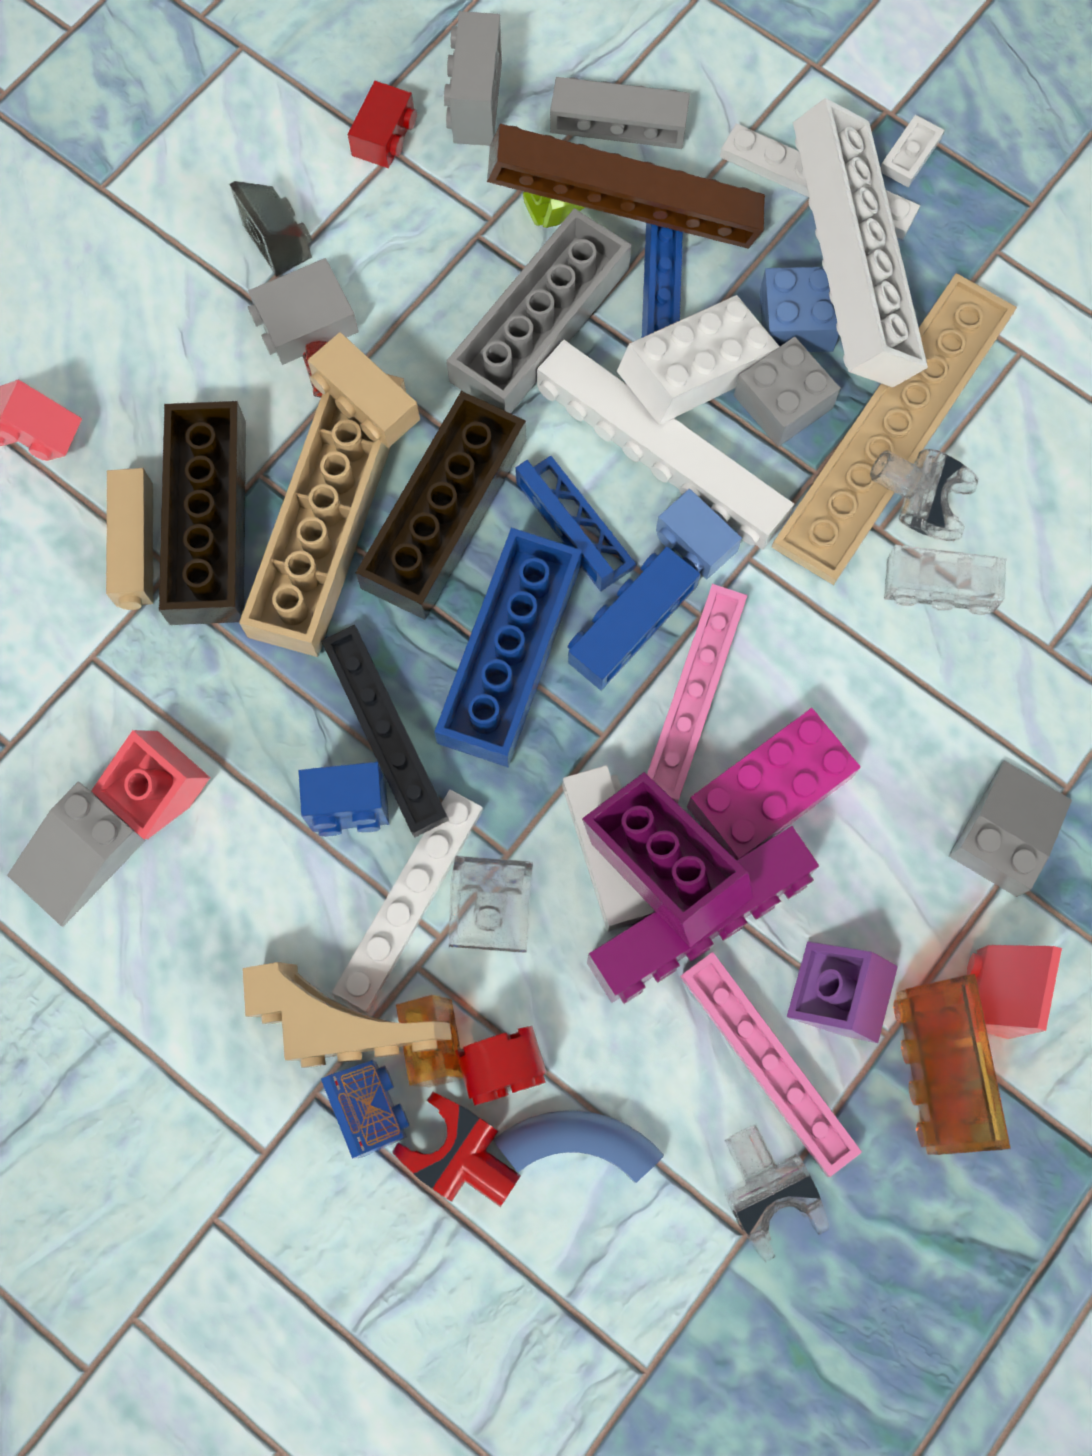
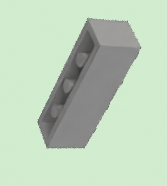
(619, 112)

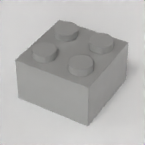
(786, 391)

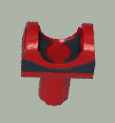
(461, 1157)

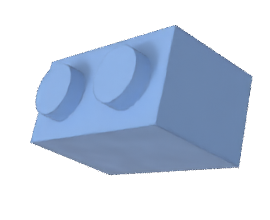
(697, 534)

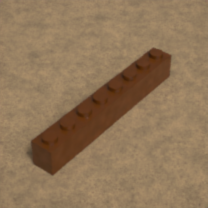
(624, 186)

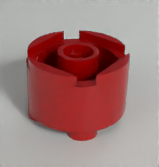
(501, 1063)

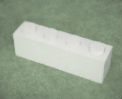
(616, 897)

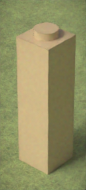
(129, 538)

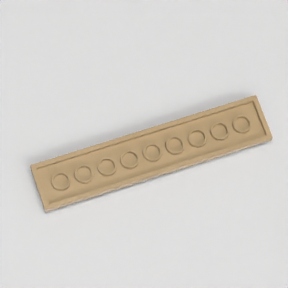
(900, 419)

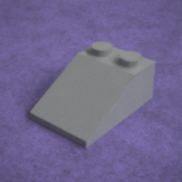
(1012, 830)
(73, 853)

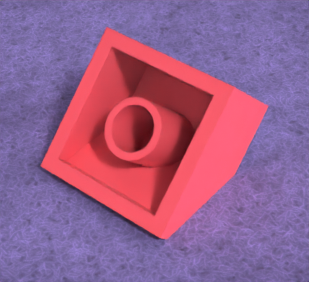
(149, 782)

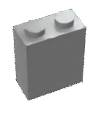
(301, 310)

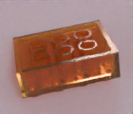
(951, 1067)

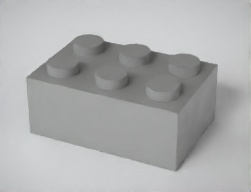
(474, 79)

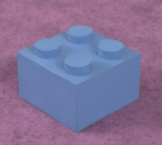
(799, 306)

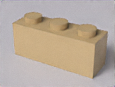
(363, 390)

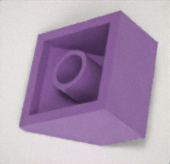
(843, 991)

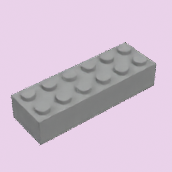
(539, 311)

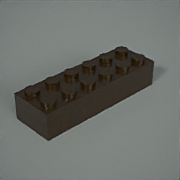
(442, 505)
(203, 513)

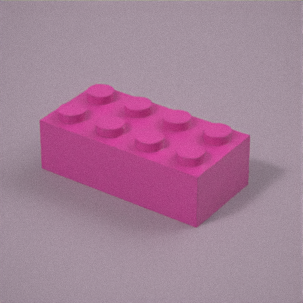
(773, 785)

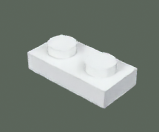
(911, 151)

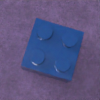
(344, 798)

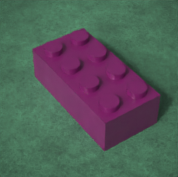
(668, 858)

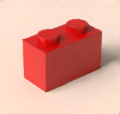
(382, 124)

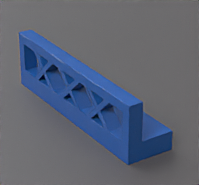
(568, 526)

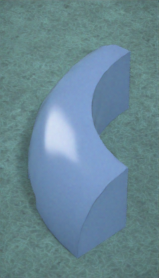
(579, 1133)

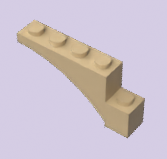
(322, 1027)

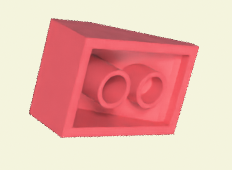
(1015, 987)

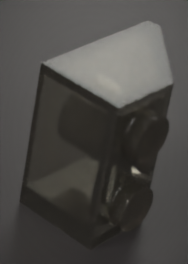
(272, 225)

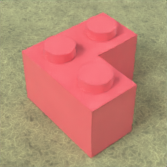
(35, 421)

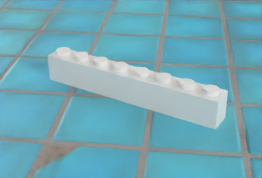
(668, 449)

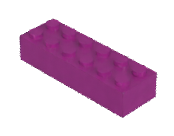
(654, 948)

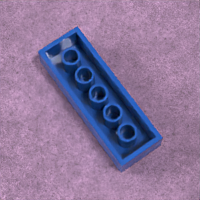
(508, 647)

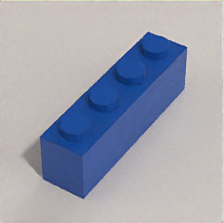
(632, 618)

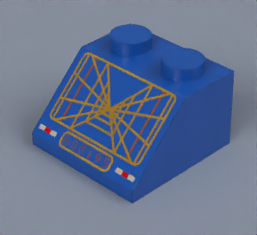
(365, 1108)

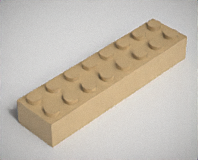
(315, 532)

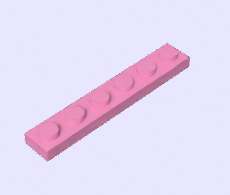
(696, 689)
(771, 1065)

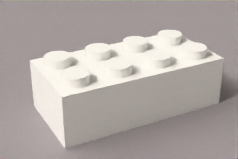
(694, 358)

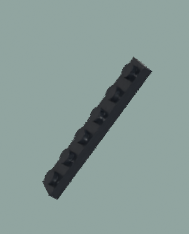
(385, 731)

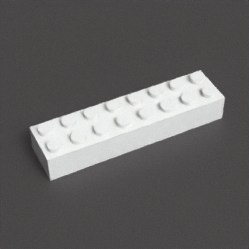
(859, 245)

